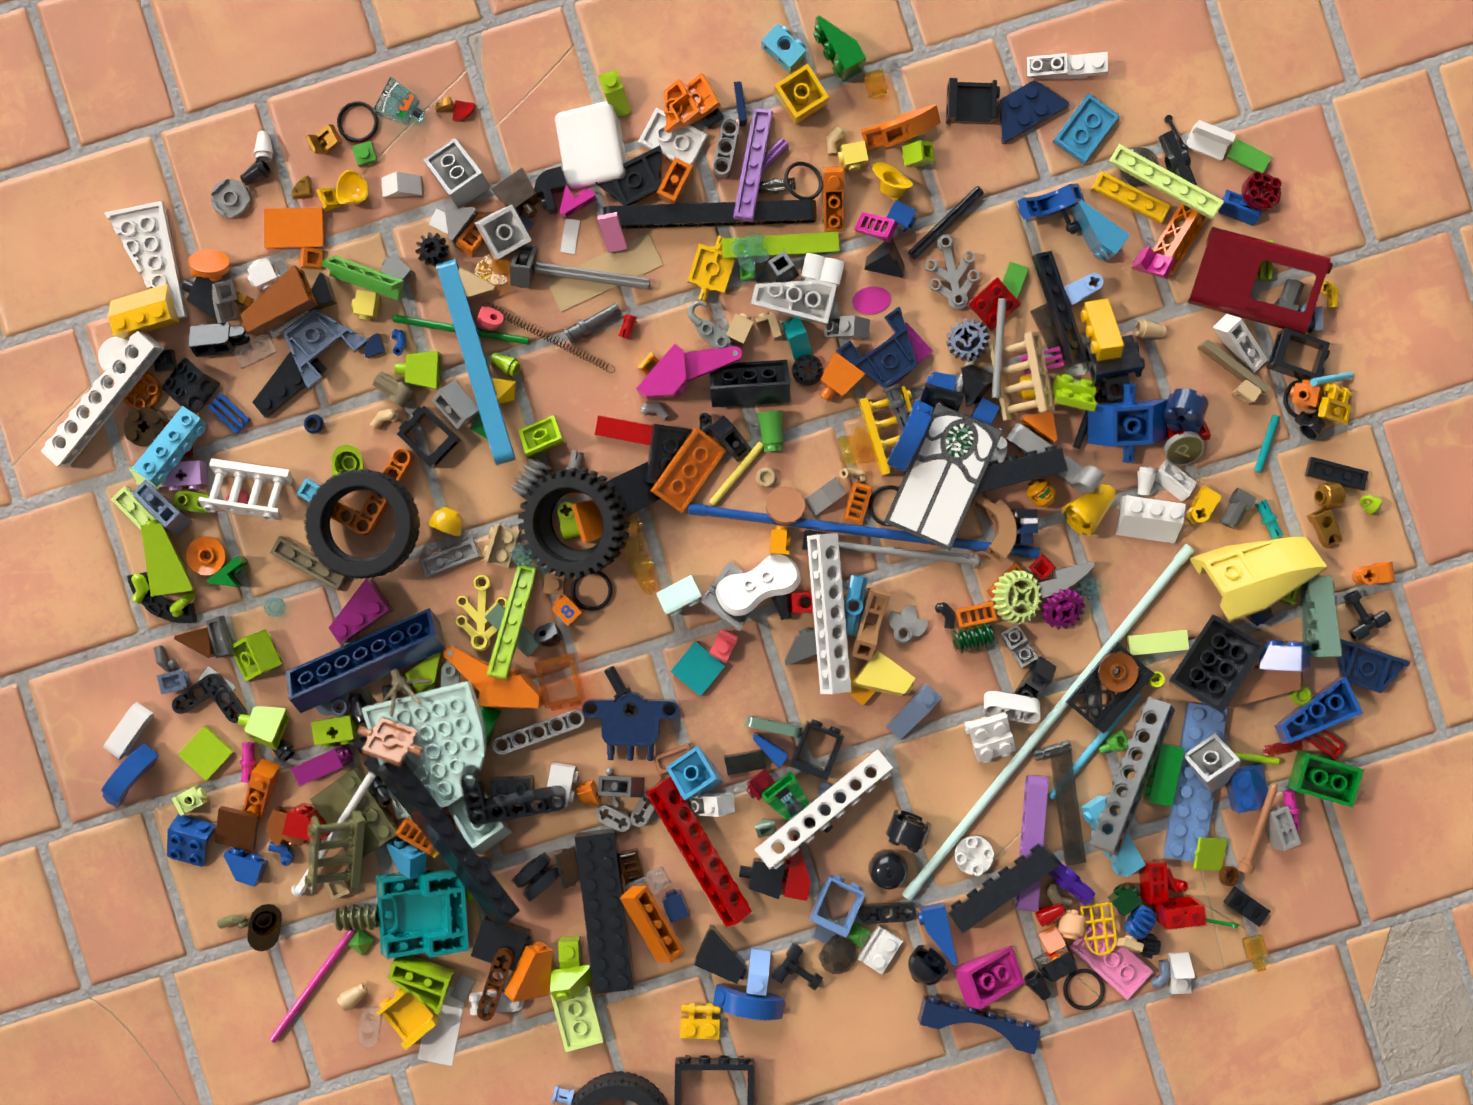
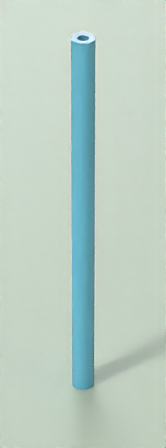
(1096, 743)

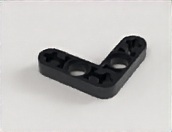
(208, 690)

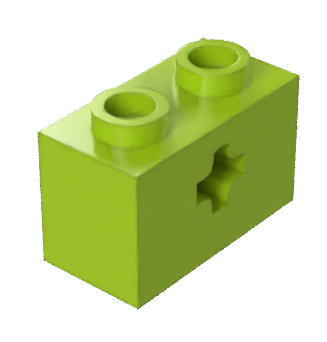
(323, 729)

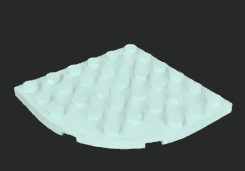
(448, 732)

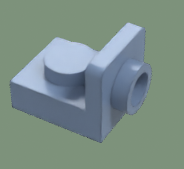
(1316, 322)

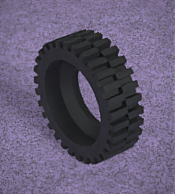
(540, 531)

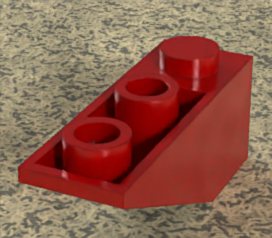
(797, 878)

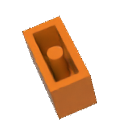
(675, 181)

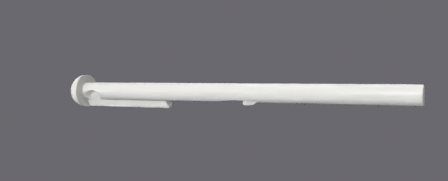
(299, 890)

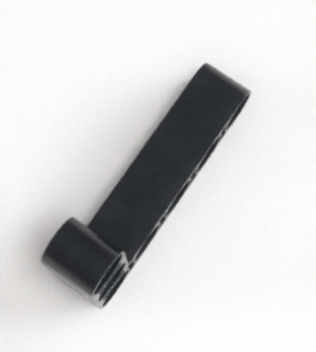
(507, 801)

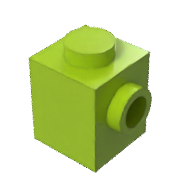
(918, 154)

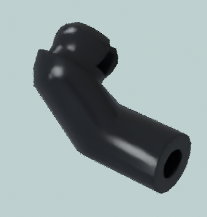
(705, 422)

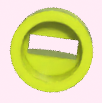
(1160, 676)

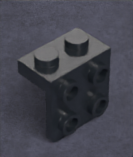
(190, 386)

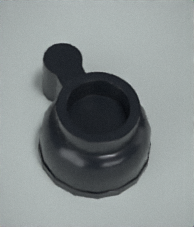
(1310, 427)

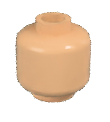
(1072, 925)

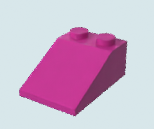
(988, 977)

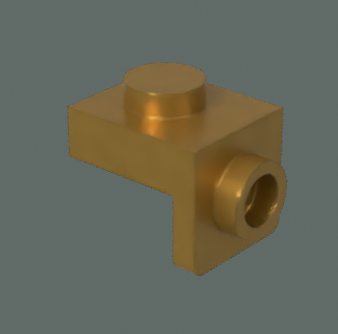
(324, 140)

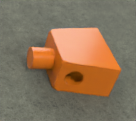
(839, 377)

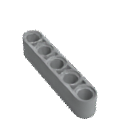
(531, 737)

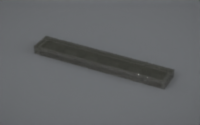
(1067, 806)

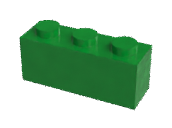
(1164, 775)

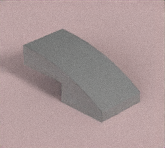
(223, 301)

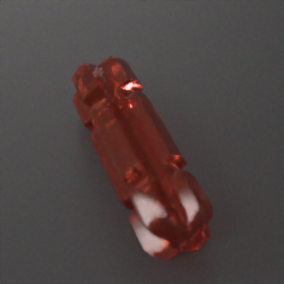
(1280, 748)

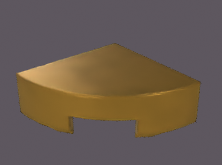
(446, 105)
(302, 188)

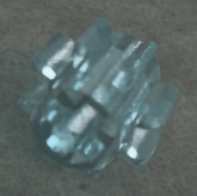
(520, 555)
(1082, 584)

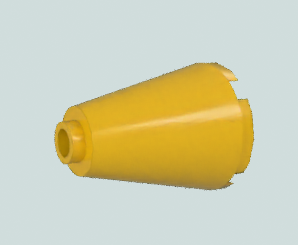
(1088, 510)

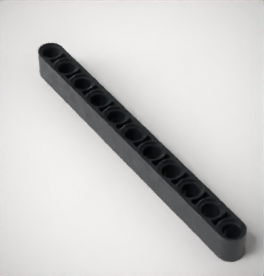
(712, 214)

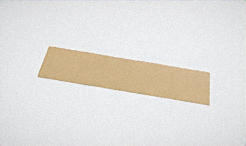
(634, 261)

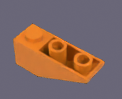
(833, 198)
(261, 787)

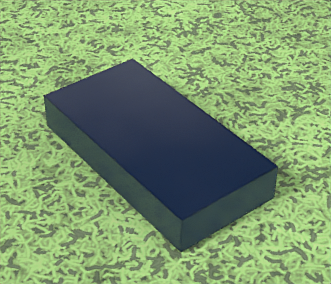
(740, 104)

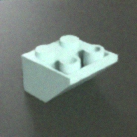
(678, 595)

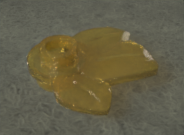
(496, 269)
(853, 446)

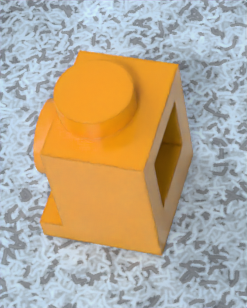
(779, 540)

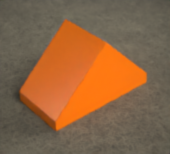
(1042, 424)

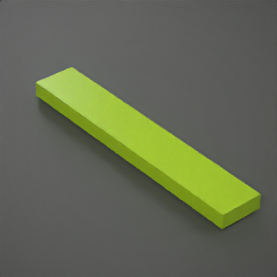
(792, 244)
(512, 622)

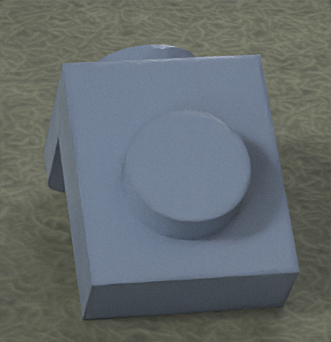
(172, 681)

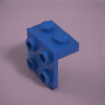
(188, 839)

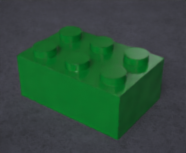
(1325, 778)

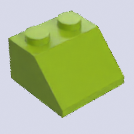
(256, 655)

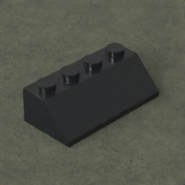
(750, 384)

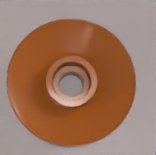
(1124, 678)

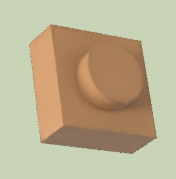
(554, 584)

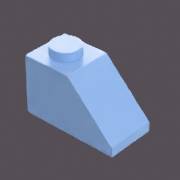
(758, 972)

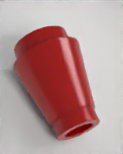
(1049, 914)

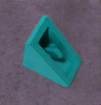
(797, 337)

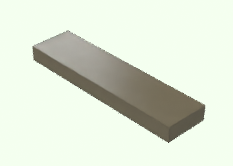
(1231, 365)
(306, 562)

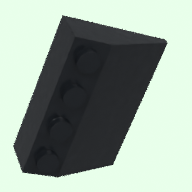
(1217, 664)

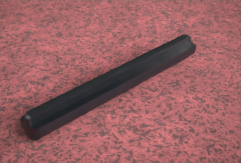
(946, 222)

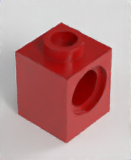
(795, 602)

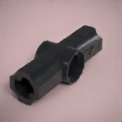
(1176, 158)

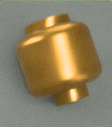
(1330, 495)

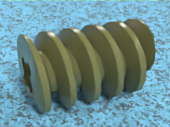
(356, 919)

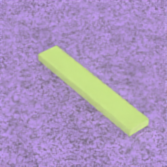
(1166, 182)

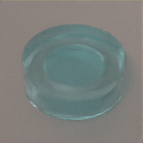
(274, 606)

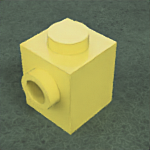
(853, 155)
(366, 305)

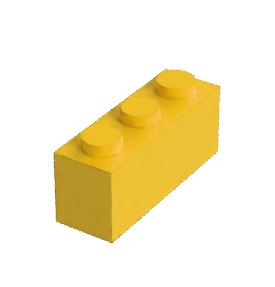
(1102, 329)

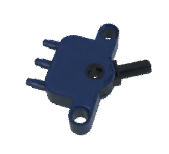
(625, 727)

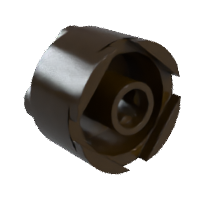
(138, 421)

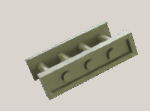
(353, 858)

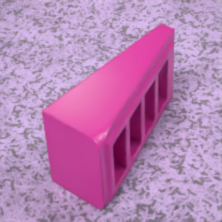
(886, 236)

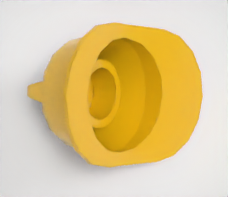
(892, 181)

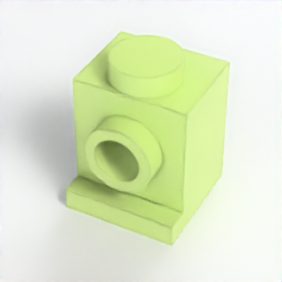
(183, 802)

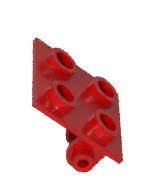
(986, 302)

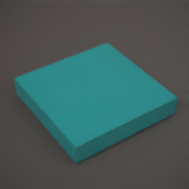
(697, 668)

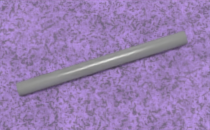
(998, 348)

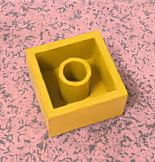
(801, 94)

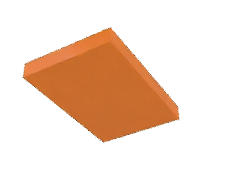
(294, 228)

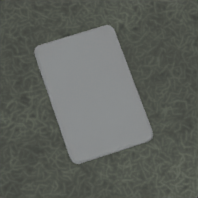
(462, 988)

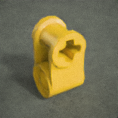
(1205, 502)

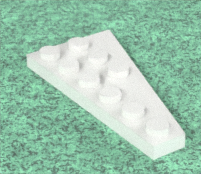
(150, 247)

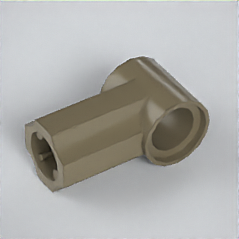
(396, 391)

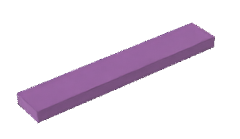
(753, 165)

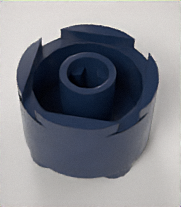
(1185, 410)

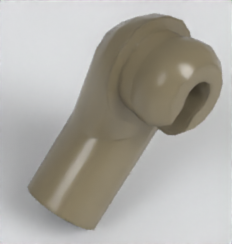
(1055, 896)

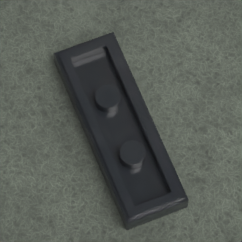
(1335, 472)

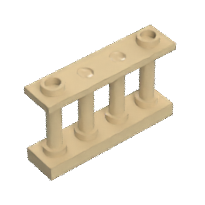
(1039, 381)

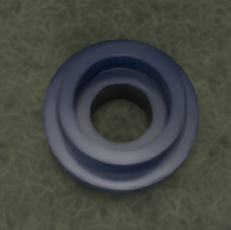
(308, 424)

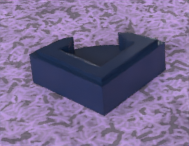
(374, 346)

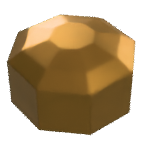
(243, 300)

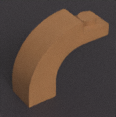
(1004, 526)
(869, 627)

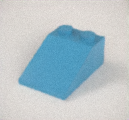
(1100, 233)

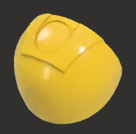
(351, 188)
(447, 521)

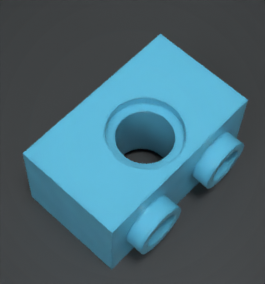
(786, 58)

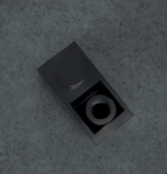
(778, 270)
(1037, 678)

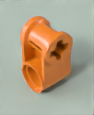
(1375, 573)

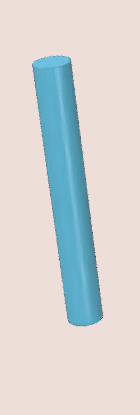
(1331, 378)

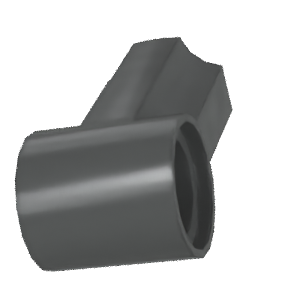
(1290, 294)
(1239, 504)

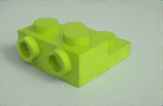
(1074, 392)

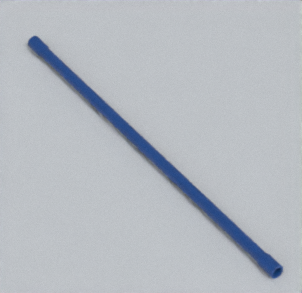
(704, 510)

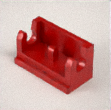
(1154, 882)

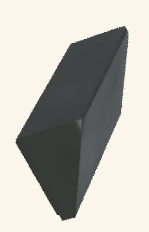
(745, 761)

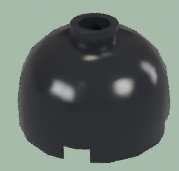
(888, 869)
(926, 966)

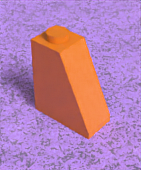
(531, 974)

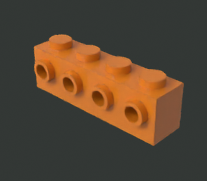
(651, 924)

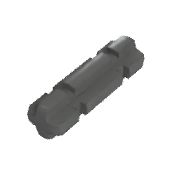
(1040, 754)

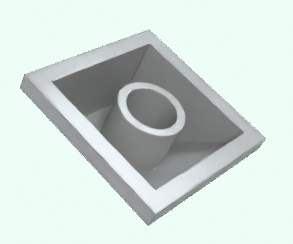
(1212, 762)

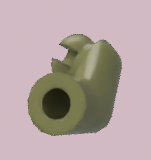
(241, 921)

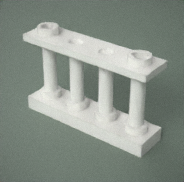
(241, 472)

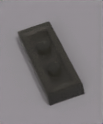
(1046, 327)

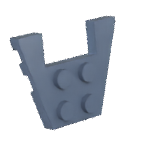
(313, 336)

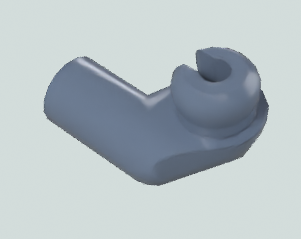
(1164, 975)

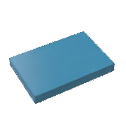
(1086, 129)

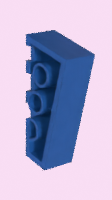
(1325, 709)

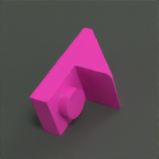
(571, 205)
(1153, 263)

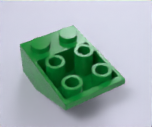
(840, 49)

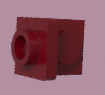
(759, 784)

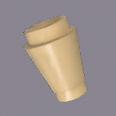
(1149, 329)
(351, 997)

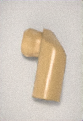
(832, 139)
(384, 415)
(852, 472)

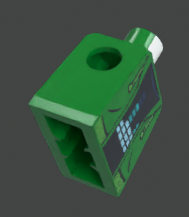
(786, 797)

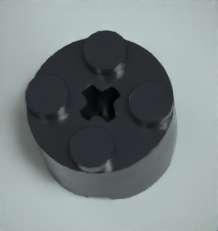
(908, 830)

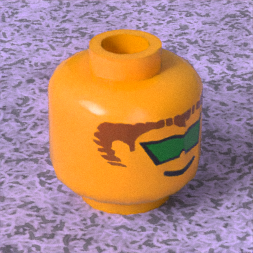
(1041, 493)

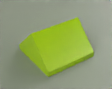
(541, 437)

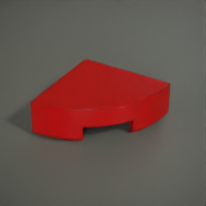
(462, 110)

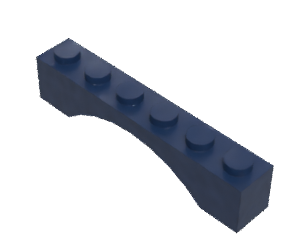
(939, 1014)

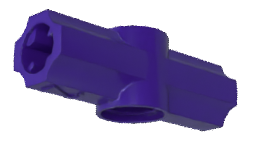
(1071, 883)

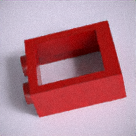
(1184, 914)

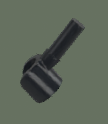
(1072, 227)

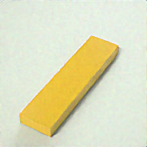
(1130, 197)

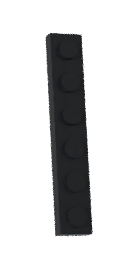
(1060, 308)

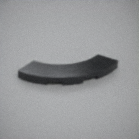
(160, 605)

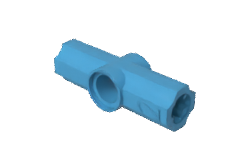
(855, 592)

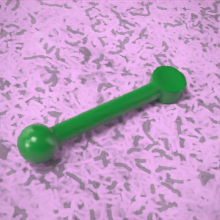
(1233, 925)

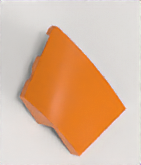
(688, 102)

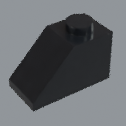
(730, 438)

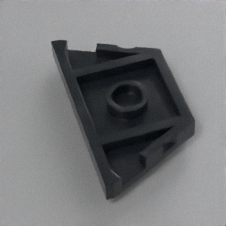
(640, 180)

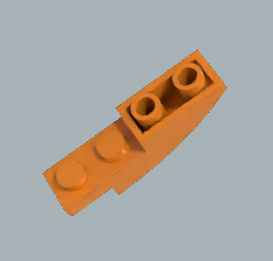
(901, 129)

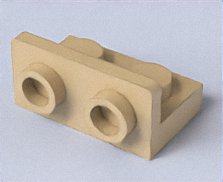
(501, 543)

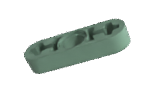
(773, 726)

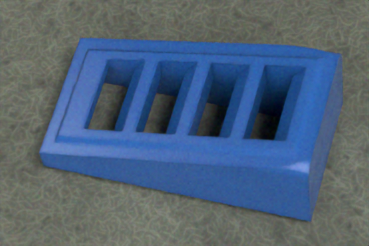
(774, 752)

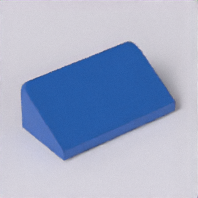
(1238, 209)

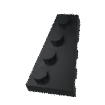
(283, 385)

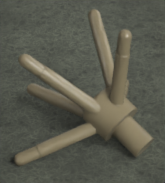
(401, 684)

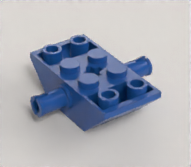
(1109, 423)

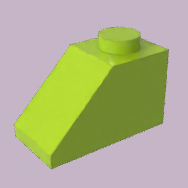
(615, 93)
(427, 669)
(569, 951)
(569, 982)

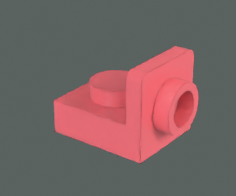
(723, 645)

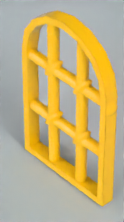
(1104, 920)

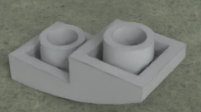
(1019, 646)

